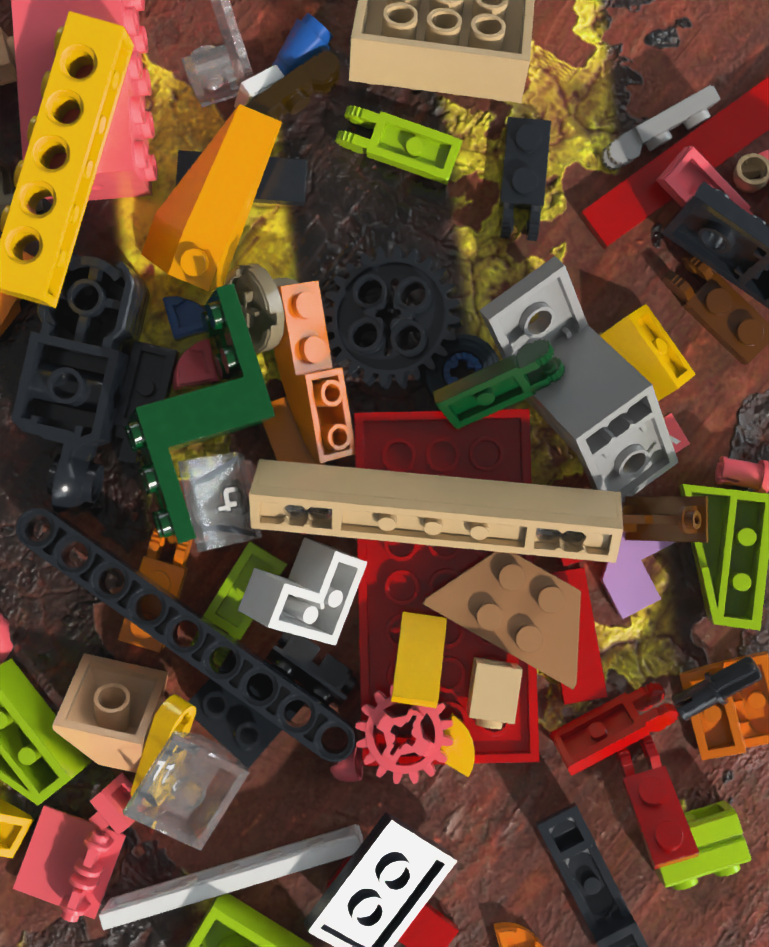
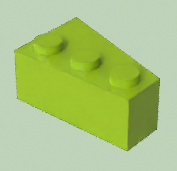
(736, 556)
(31, 752)

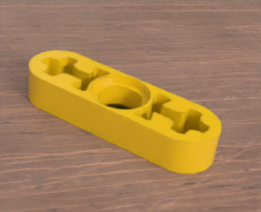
(173, 715)

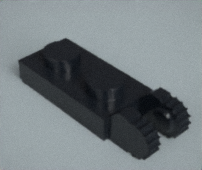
(524, 173)

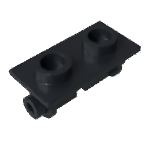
(322, 680)

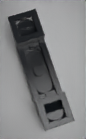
(589, 879)

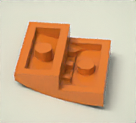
(740, 722)

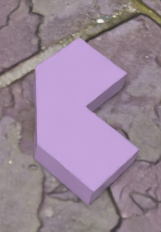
(628, 579)

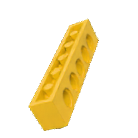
(76, 44)

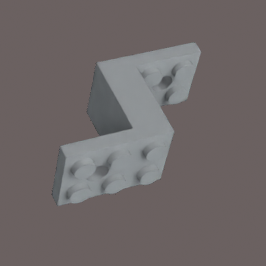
(602, 401)

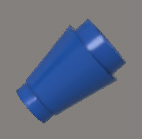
(303, 42)

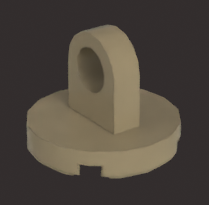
(260, 304)

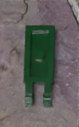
(500, 384)

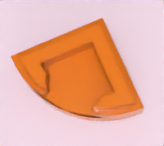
(515, 935)

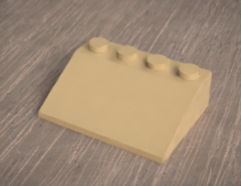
(444, 46)

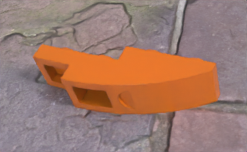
(308, 378)

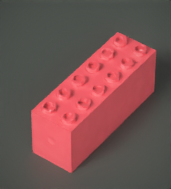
(125, 163)

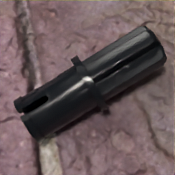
(717, 687)

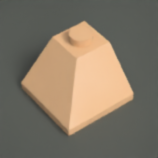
(111, 710)

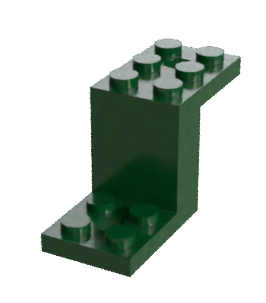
(200, 413)

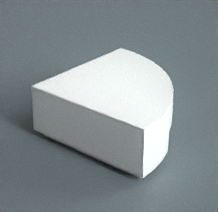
(257, 84)

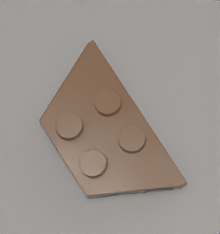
(517, 611)

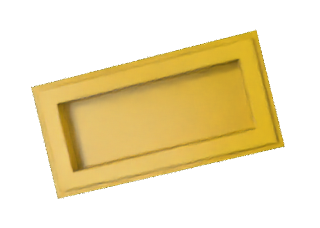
(419, 660)

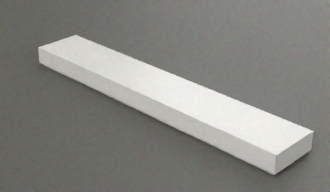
(231, 876)

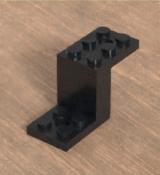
(724, 239)

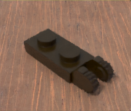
(294, 90)

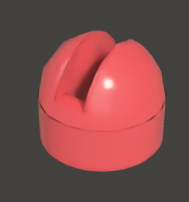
(350, 768)

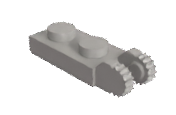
(657, 129)

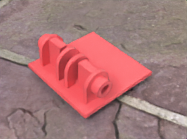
(69, 863)

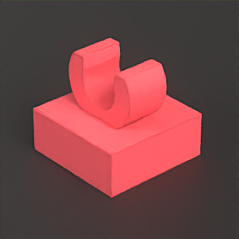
(110, 805)

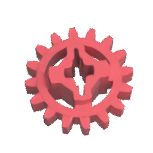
(422, 745)

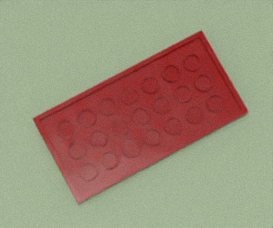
(405, 573)

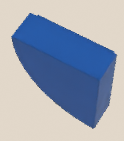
(183, 317)

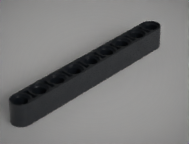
(128, 602)

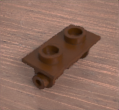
(666, 518)

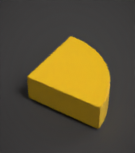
(462, 752)

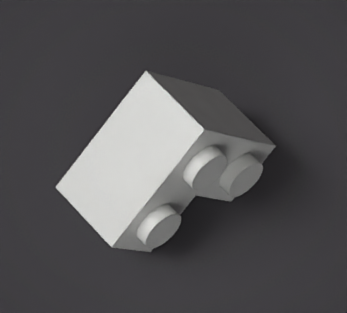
(312, 598)

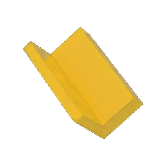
(650, 351)

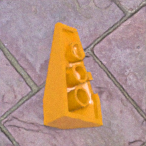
(207, 210)

